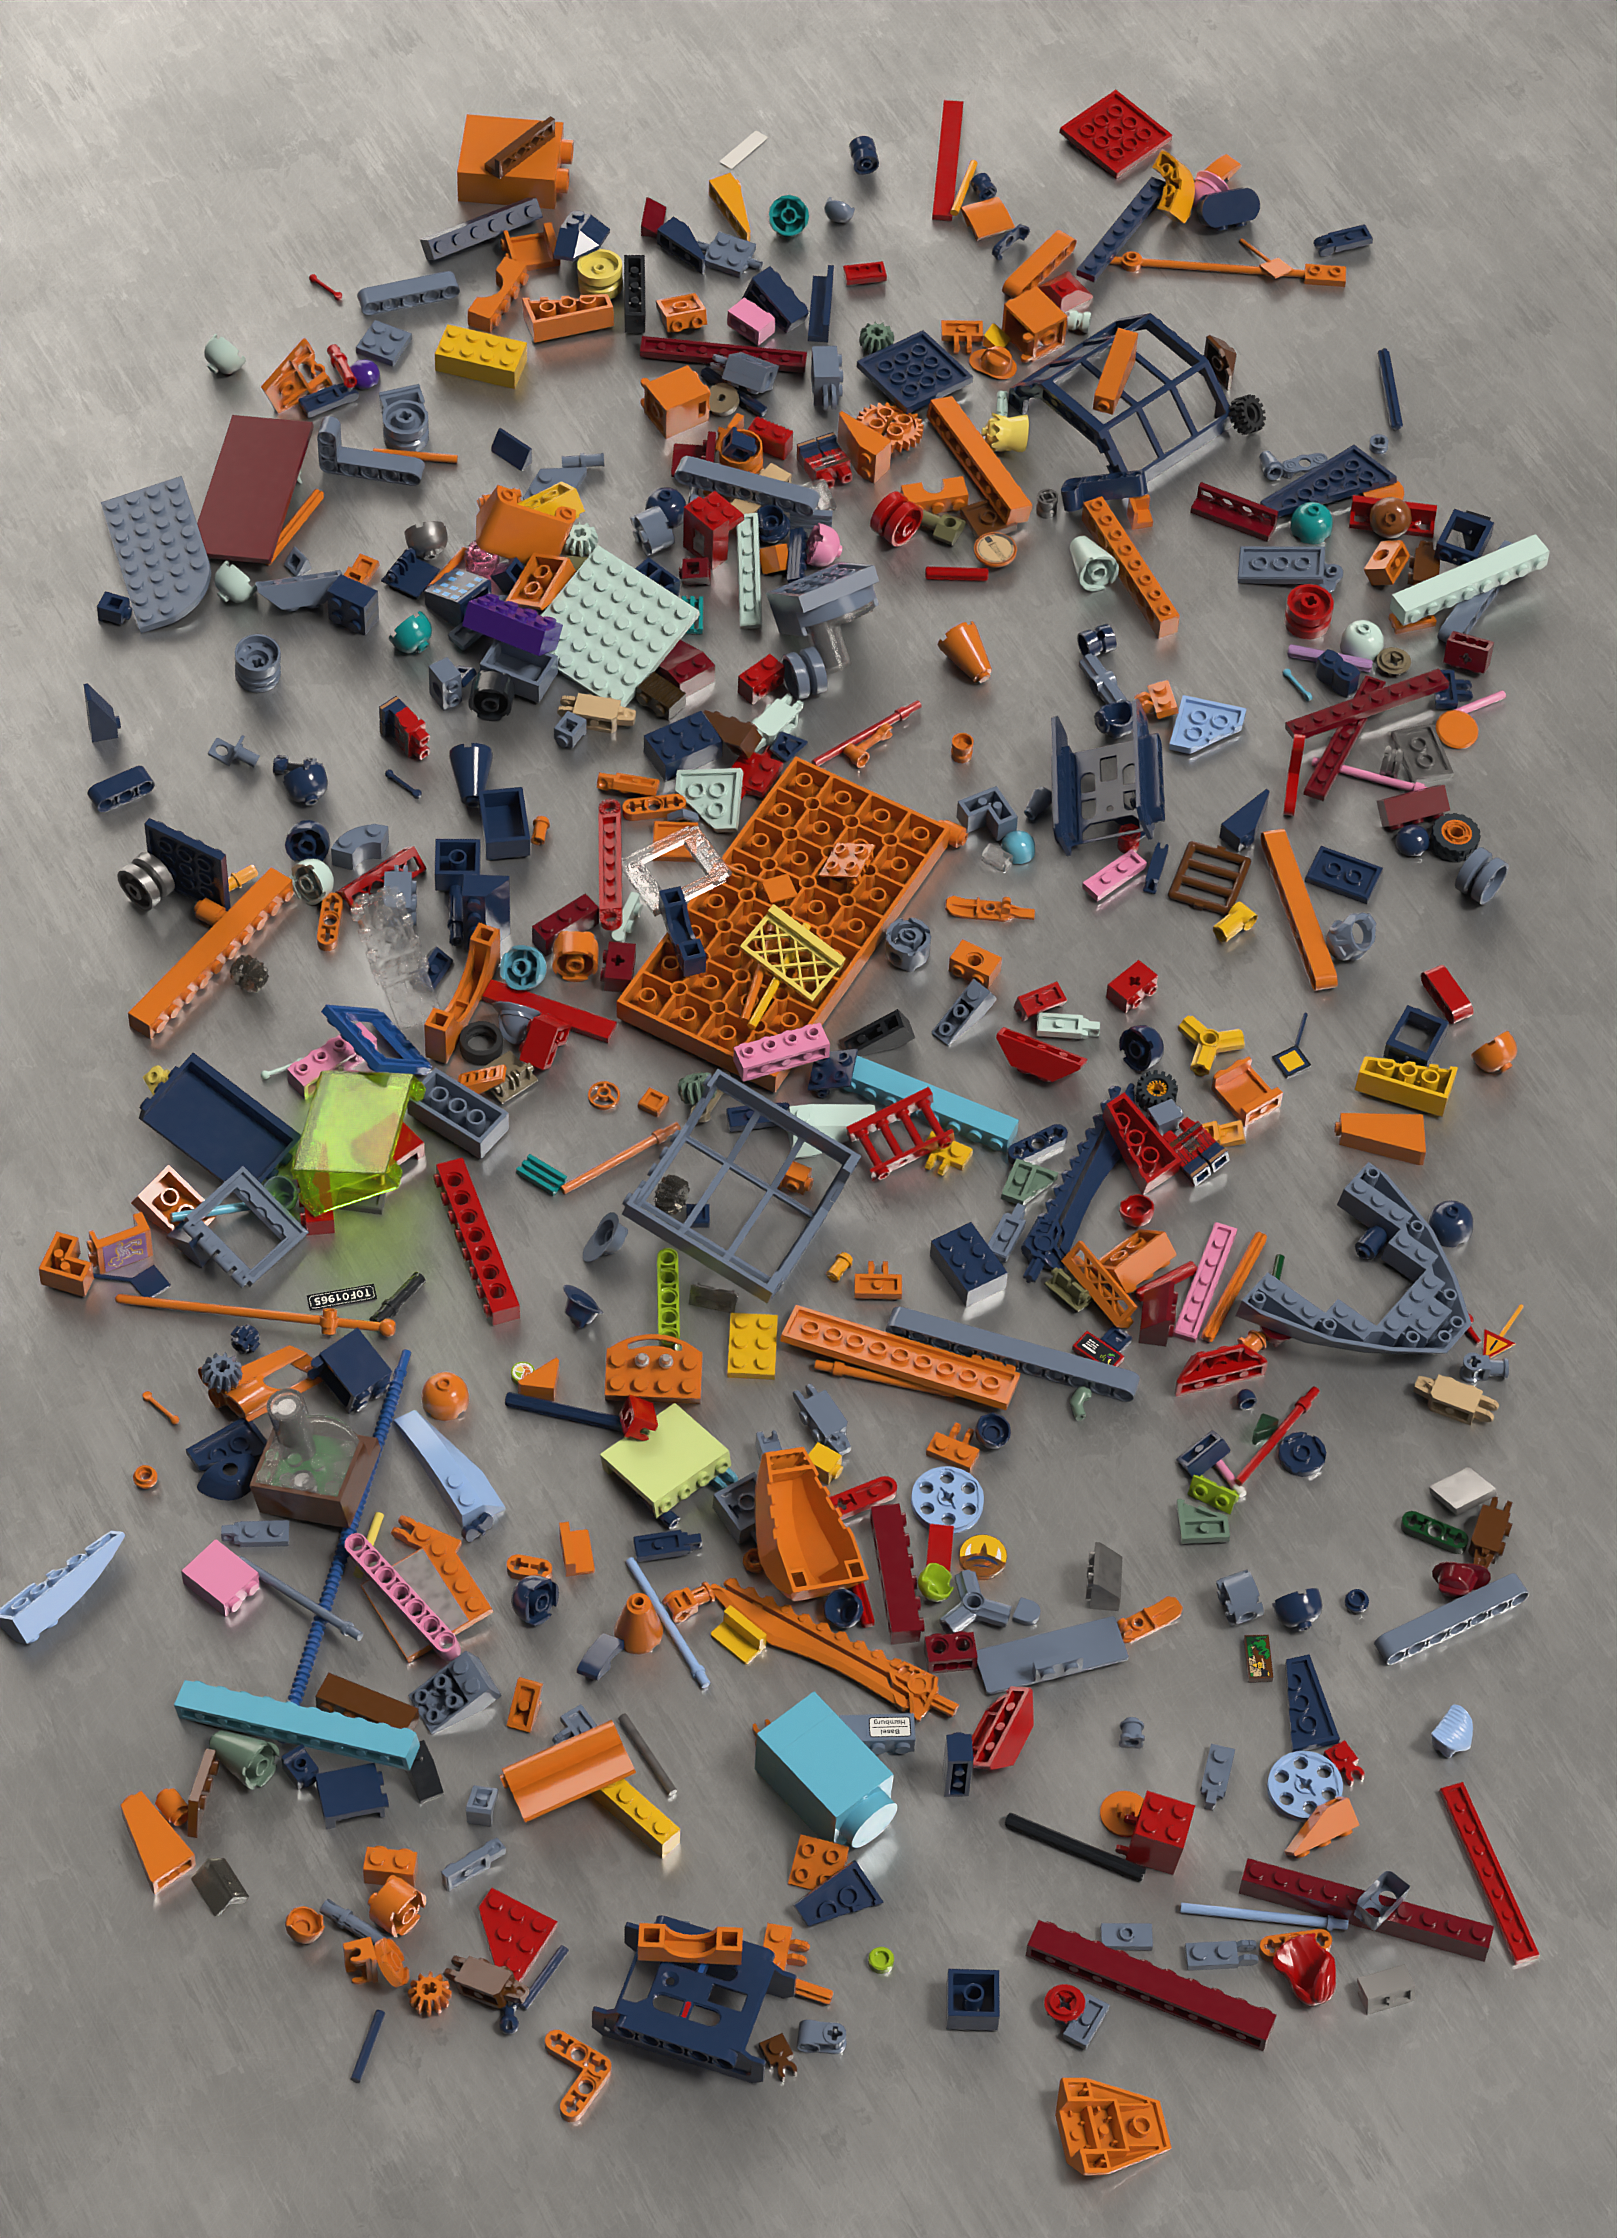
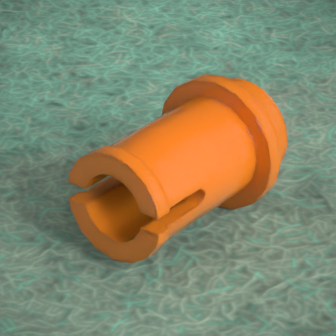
(540, 825)

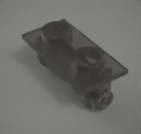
(713, 1298)

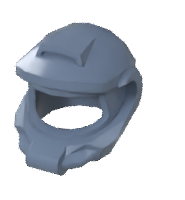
(1341, 940)

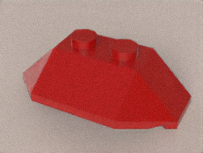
(1037, 1057)
(1219, 1368)
(1003, 1729)

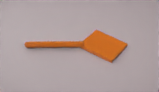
(776, 888)

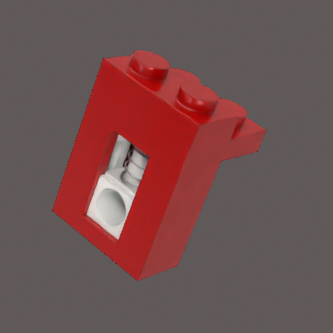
(708, 526)

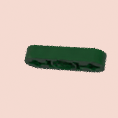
(1453, 1533)

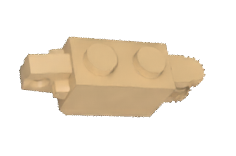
(600, 712)
(1456, 1399)

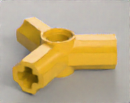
(1208, 1043)

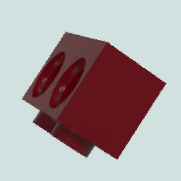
(951, 1658)

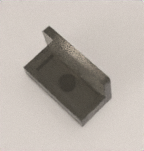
(219, 1885)

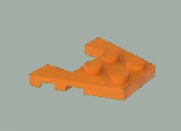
(287, 382)

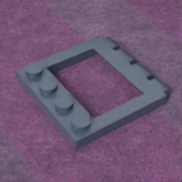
(265, 1207)

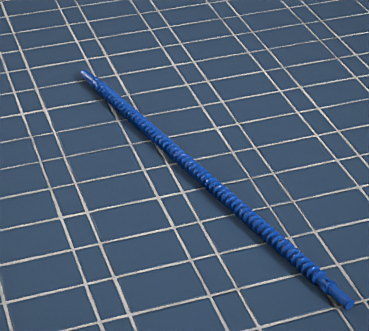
(341, 1553)

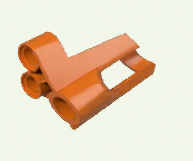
(252, 1394)

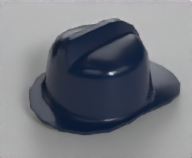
(580, 1306)

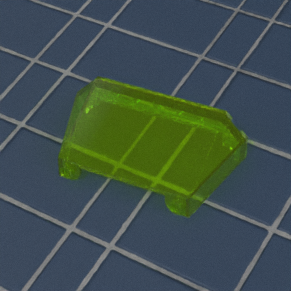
(352, 1137)

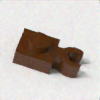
(778, 2053)

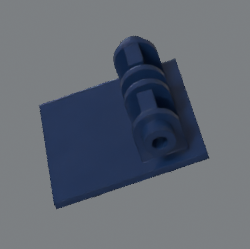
(410, 574)
(832, 1072)

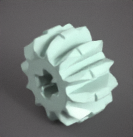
(581, 540)

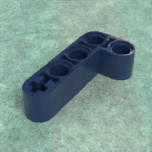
(1109, 486)

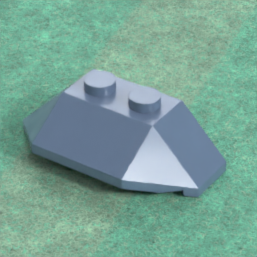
(299, 590)

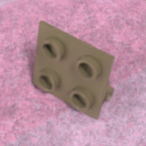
(517, 1077)

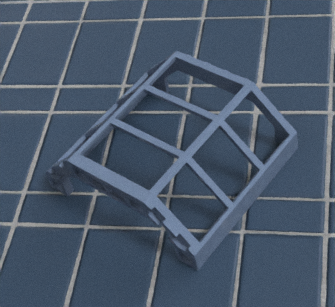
(721, 1265)

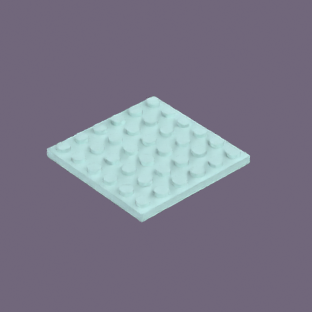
(615, 626)

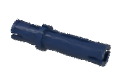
(455, 921)

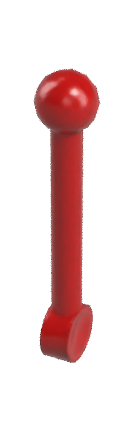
(337, 295)

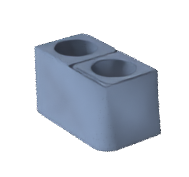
(1386, 1882)

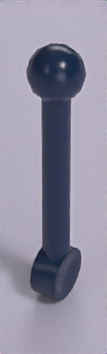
(416, 792)

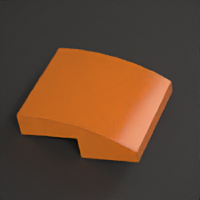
(987, 218)

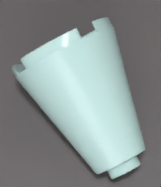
(1093, 564)

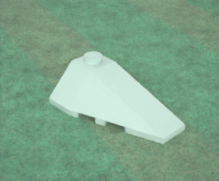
(830, 1120)

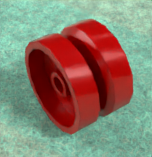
(896, 518)
(1308, 611)

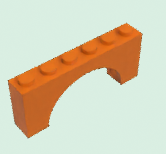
(444, 1027)

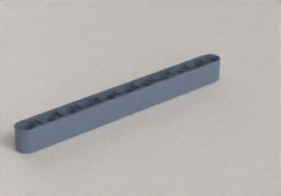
(1025, 1356)

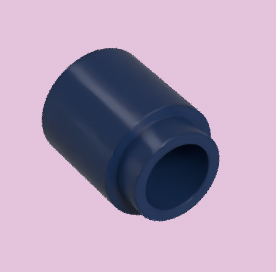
(1371, 1243)

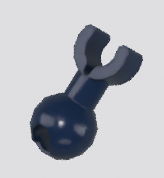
(509, 2023)

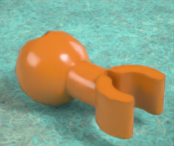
(313, 365)

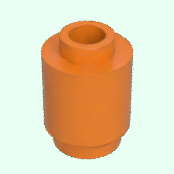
(957, 833)
(209, 911)
(172, 1806)

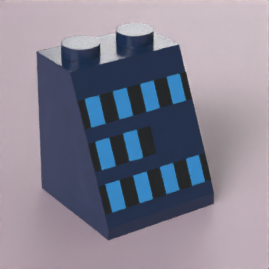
(452, 593)

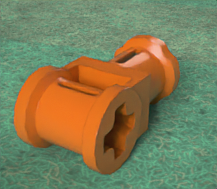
(685, 1602)

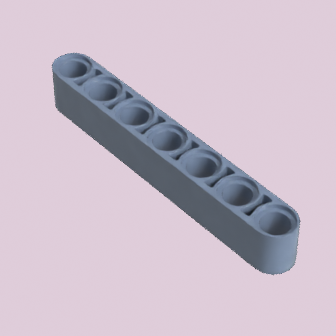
(747, 486)
(1468, 611)
(1451, 1618)

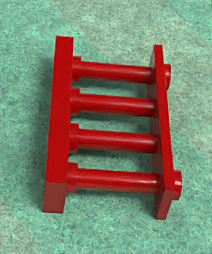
(900, 1111)

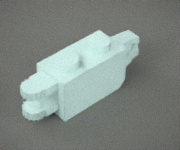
(777, 718)

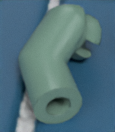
(1076, 1402)

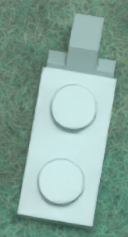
(1066, 1026)

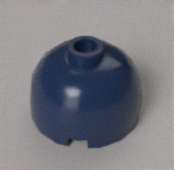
(670, 502)
(306, 785)
(307, 841)
(1141, 1047)
(1451, 1223)
(534, 1598)
(1298, 1609)

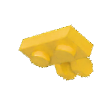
(954, 1155)

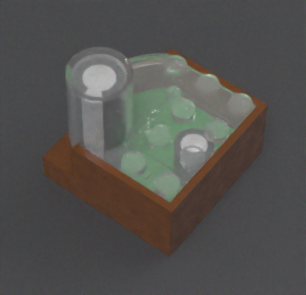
(311, 1464)

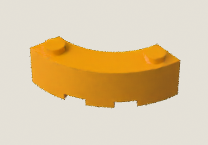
(1179, 187)

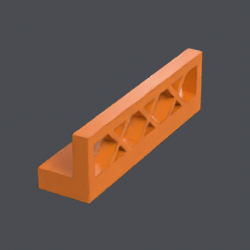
(1096, 1288)

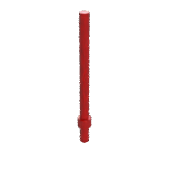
(899, 715)
(1301, 1407)

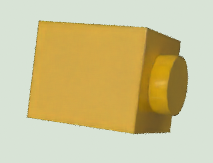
(826, 1462)

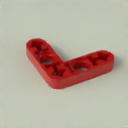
(1293, 774)

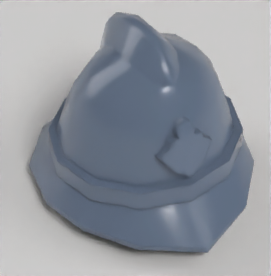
(514, 1020)

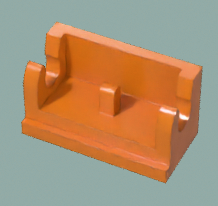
(361, 1956)

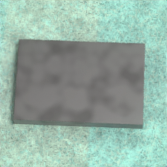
(1423, 754)

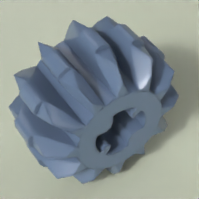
(221, 1372)

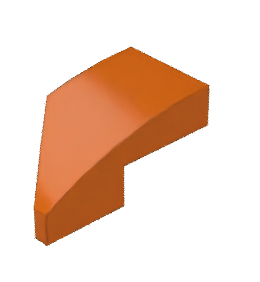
(737, 421)

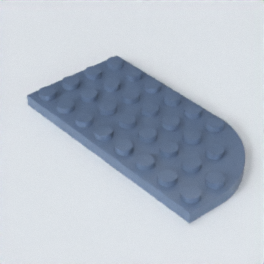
(159, 552)

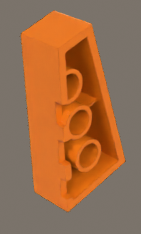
(567, 316)

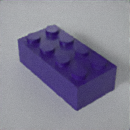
(513, 624)

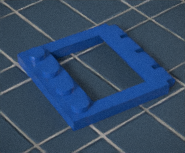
(341, 1018)

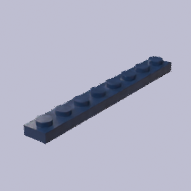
(1121, 230)

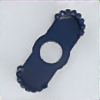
(1019, 232)

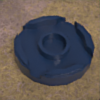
(1302, 1454)

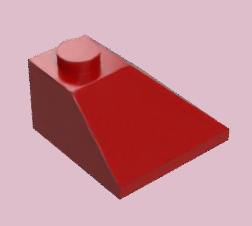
(1065, 291)

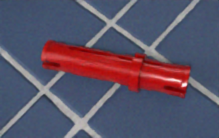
(339, 362)

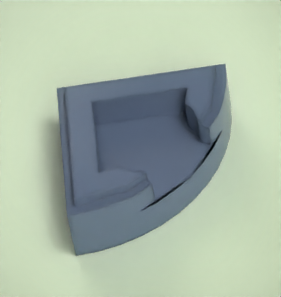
(682, 814)

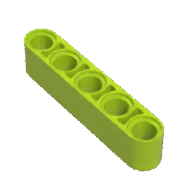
(668, 1293)

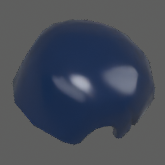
(1412, 840)
(992, 1431)
(843, 1608)

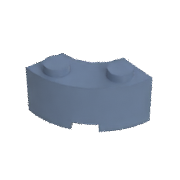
(360, 845)

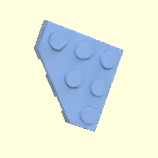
(1204, 723)

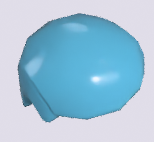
(1019, 845)

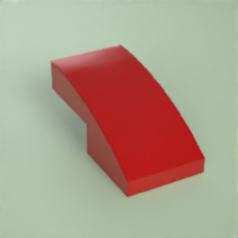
(940, 1545)

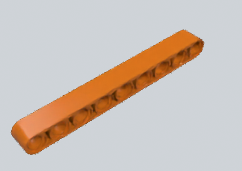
(1299, 910)

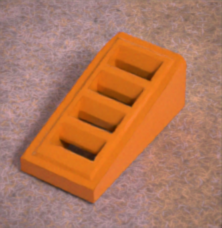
(483, 1079)

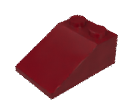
(687, 668)

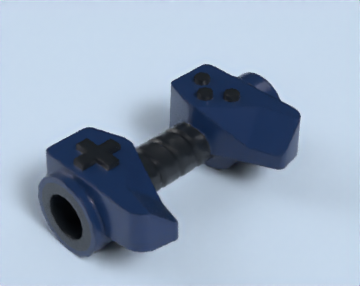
(281, 764)

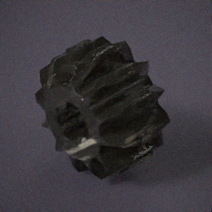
(249, 973)
(671, 1194)

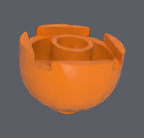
(1496, 1054)
(445, 1396)

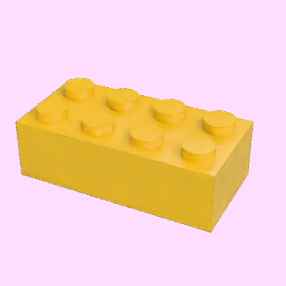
(480, 356)

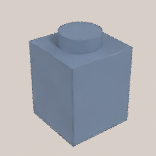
(1165, 1116)

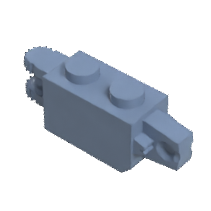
(823, 1419)

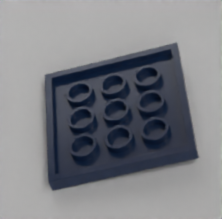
(914, 371)
(194, 866)

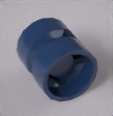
(863, 155)
(1098, 640)

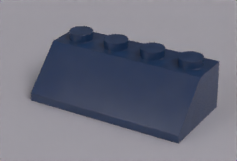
(485, 902)

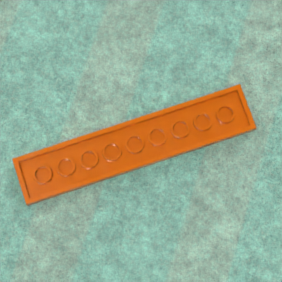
(900, 1357)

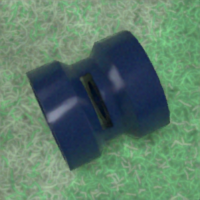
(982, 185)

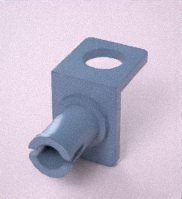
(233, 752)

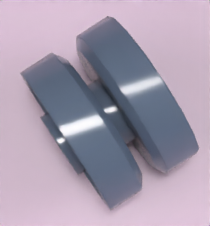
(405, 426)
(804, 673)
(1481, 875)

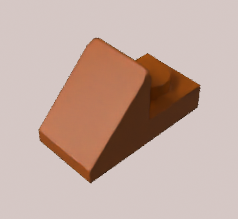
(525, 1704)

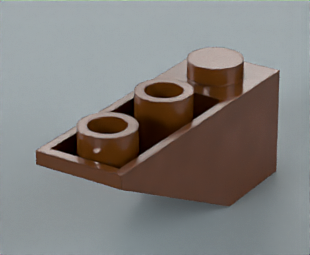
(739, 736)

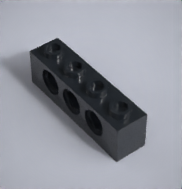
(634, 293)

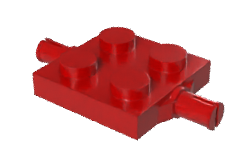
(758, 772)

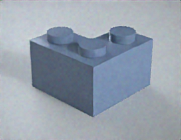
(987, 809)

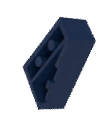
(777, 298)

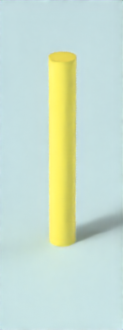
(371, 1537)

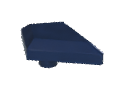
(787, 745)

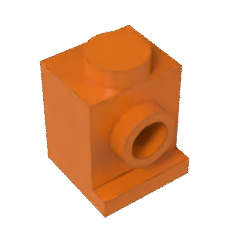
(797, 1178)

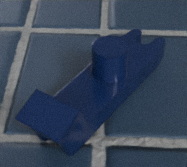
(1155, 868)

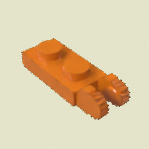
(421, 1534)

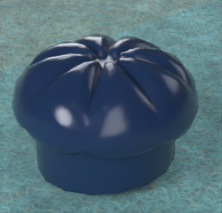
(773, 524)

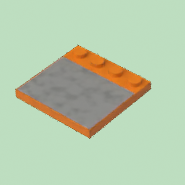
(442, 1584)

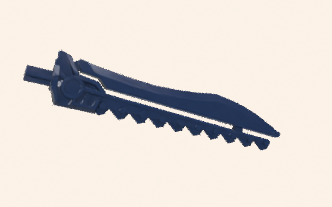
(1042, 1240)

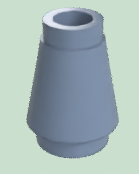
(1271, 466)
(1038, 802)

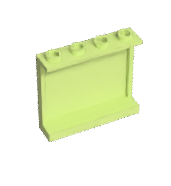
(669, 1463)

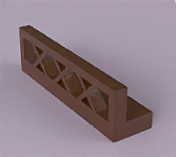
(521, 148)

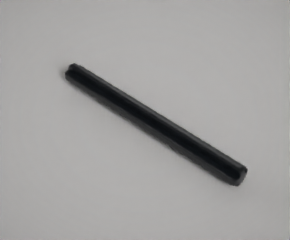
(1075, 1847)

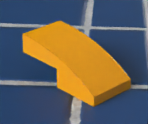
(1227, 1134)

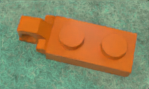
(628, 783)

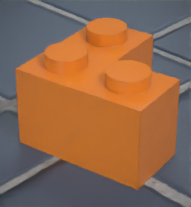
(62, 1267)

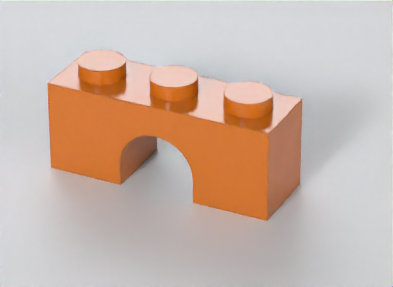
(950, 498)

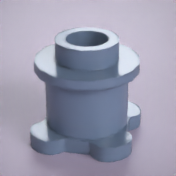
(1131, 1733)

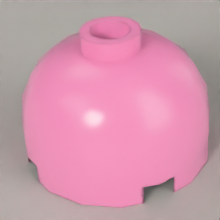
(823, 546)

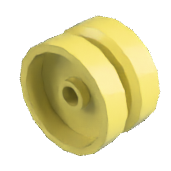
(600, 273)

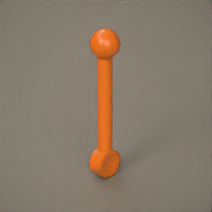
(147, 1396)

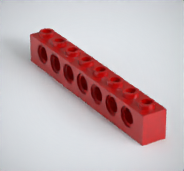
(456, 1174)

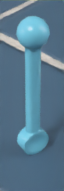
(1307, 695)

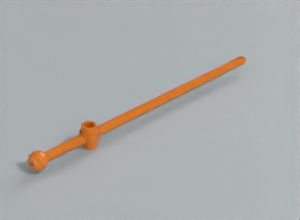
(328, 1321)

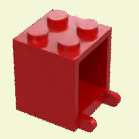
(1158, 1832)

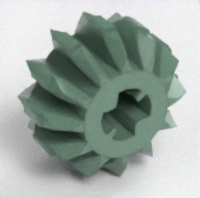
(875, 337)
(691, 1088)

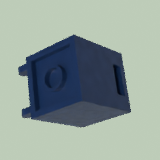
(352, 1371)

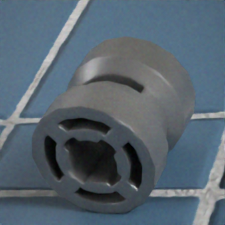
(1047, 503)

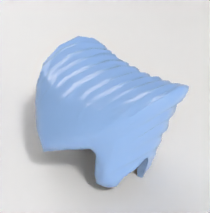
(1453, 1732)

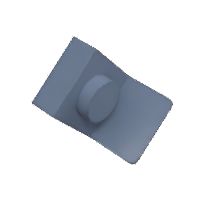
(481, 1805)

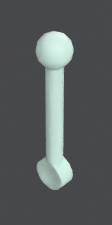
(265, 1074)

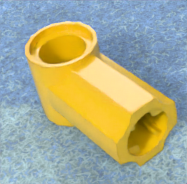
(1238, 918)

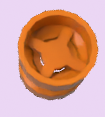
(962, 748)

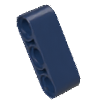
(121, 788)

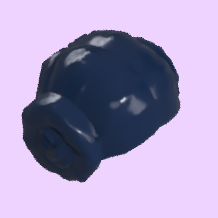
(1115, 719)

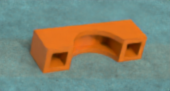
(487, 311)
(661, 1943)

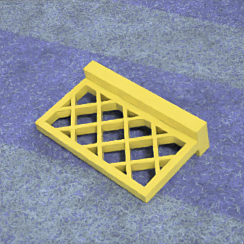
(807, 942)

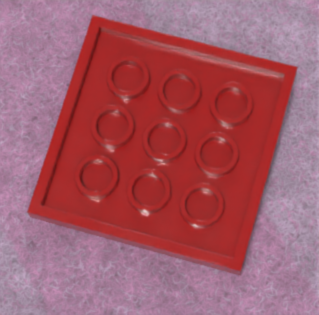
(1115, 134)

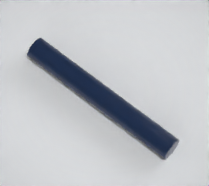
(544, 1976)
(367, 2046)

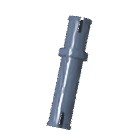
(347, 1920)

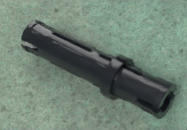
(391, 1306)

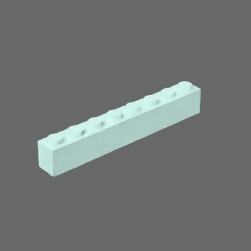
(1469, 580)

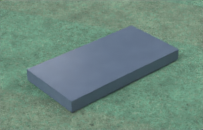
(1281, 565)

